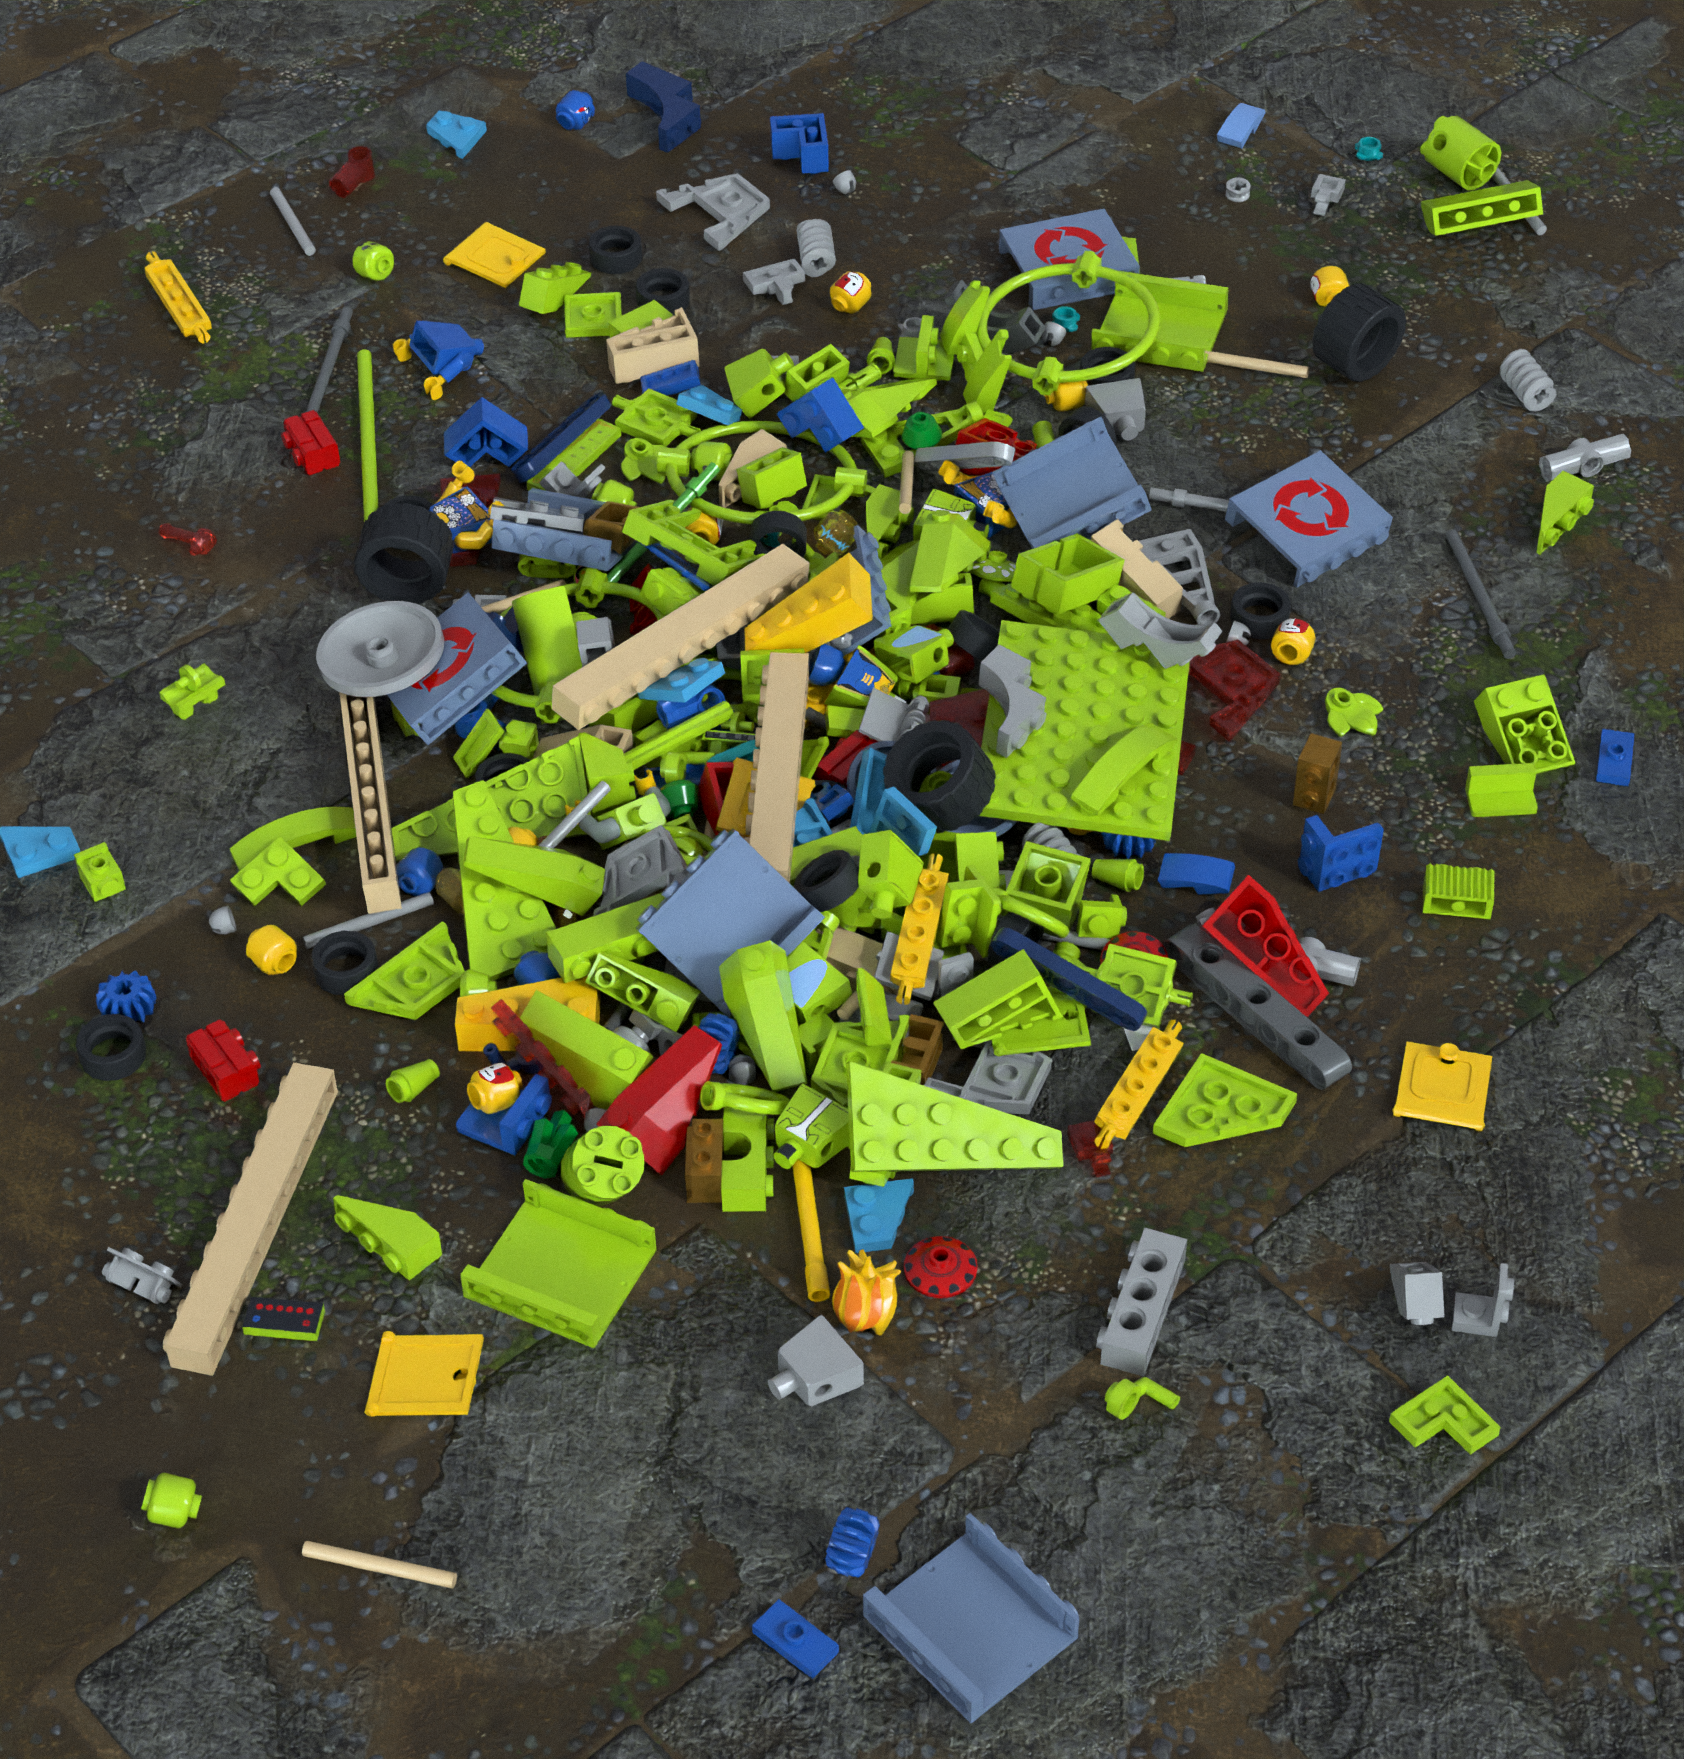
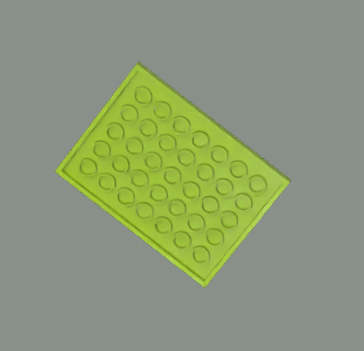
(1091, 703)

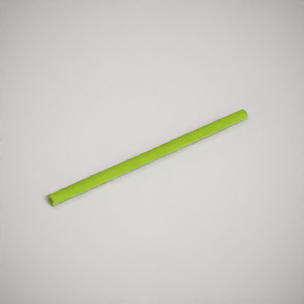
(367, 433)

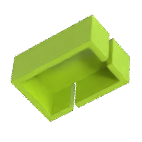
(1066, 573)

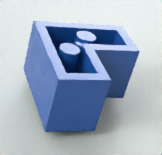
(801, 138)
(825, 413)
(483, 431)

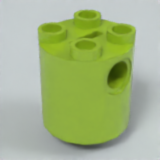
(1461, 152)
(618, 1170)

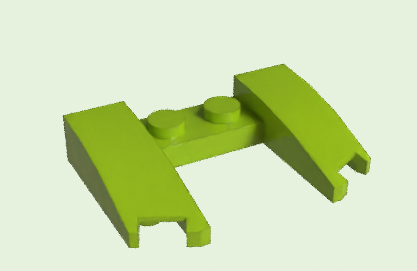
(985, 369)
(666, 525)

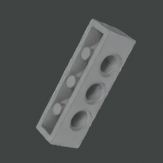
(1151, 1278)

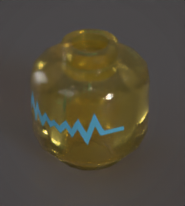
(835, 532)

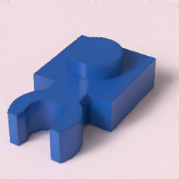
(832, 801)

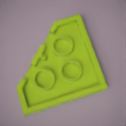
(1221, 1104)

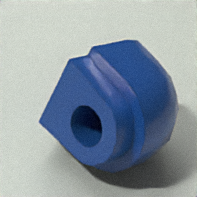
(825, 665)

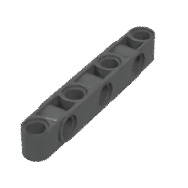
(1258, 1007)

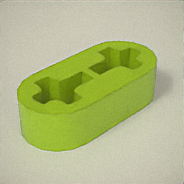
(544, 568)

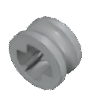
(1237, 189)

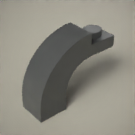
(1022, 327)

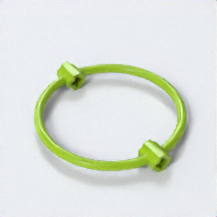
(1084, 273)
(676, 463)
(589, 592)

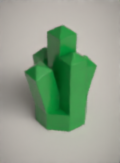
(549, 1144)

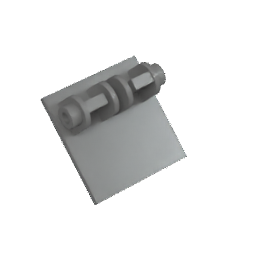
(890, 718)

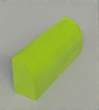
(1482, 207)
(547, 636)

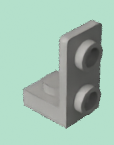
(565, 482)
(953, 973)
(1483, 1313)

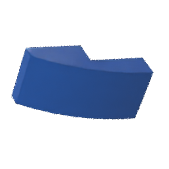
(1202, 872)

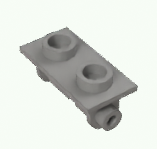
(153, 1280)

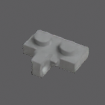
(775, 279)

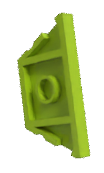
(412, 979)
(847, 1044)

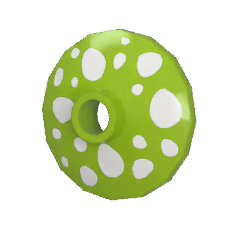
(995, 567)

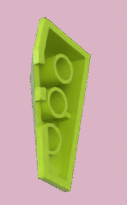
(945, 549)
(589, 1052)

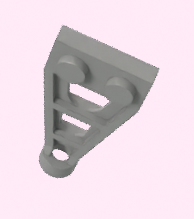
(1182, 547)

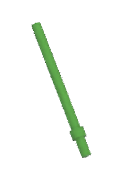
(694, 488)

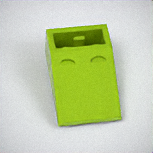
(1525, 724)

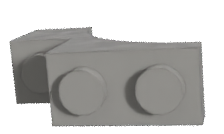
(594, 638)
(1171, 642)
(1008, 681)

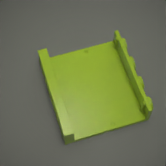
(1187, 321)
(562, 1264)

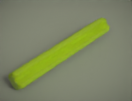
(679, 734)

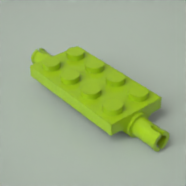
(1034, 613)

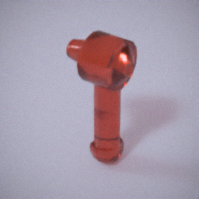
(201, 541)

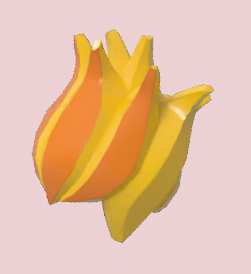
(865, 1294)

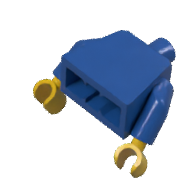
(442, 348)

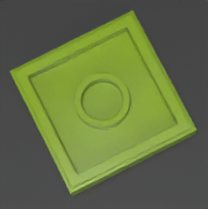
(590, 313)

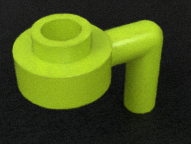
(674, 766)
(1124, 1396)

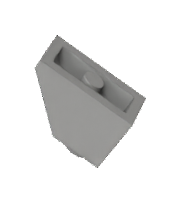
(1418, 1291)

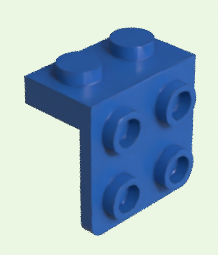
(1338, 859)
(511, 1126)

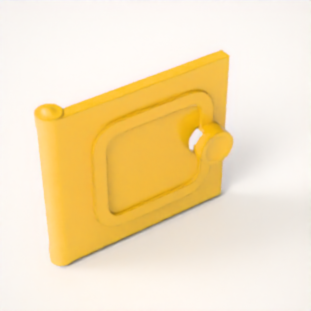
(495, 254)
(736, 799)
(1440, 1090)
(418, 1372)

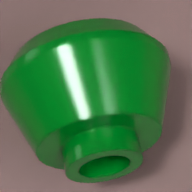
(921, 431)
(682, 796)

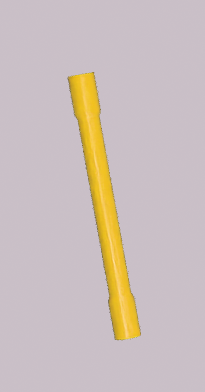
(815, 1269)

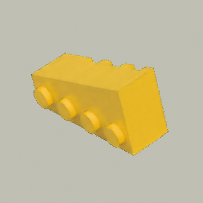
(817, 611)
(475, 1016)

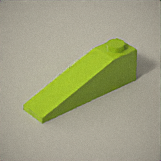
(880, 404)
(898, 570)
(538, 870)
(762, 1003)

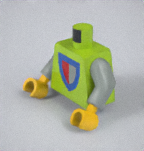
(630, 818)

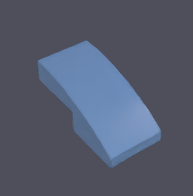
(1240, 124)

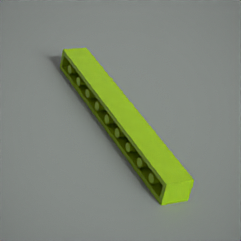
(614, 932)

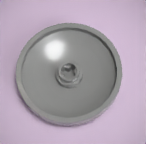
(380, 648)

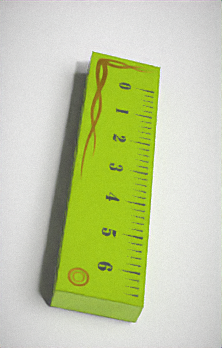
(581, 451)

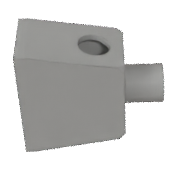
(1121, 404)
(816, 1365)

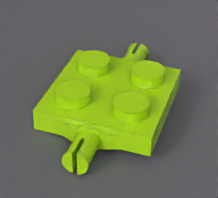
(654, 418)
(1143, 978)

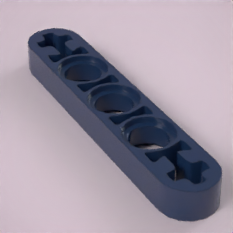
(561, 437)
(1073, 980)

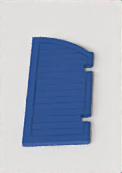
(679, 565)

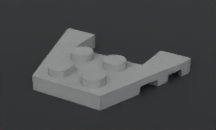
(727, 199)
(538, 513)
(641, 869)
(1001, 1082)

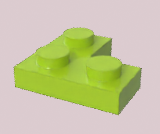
(278, 866)
(1445, 1408)

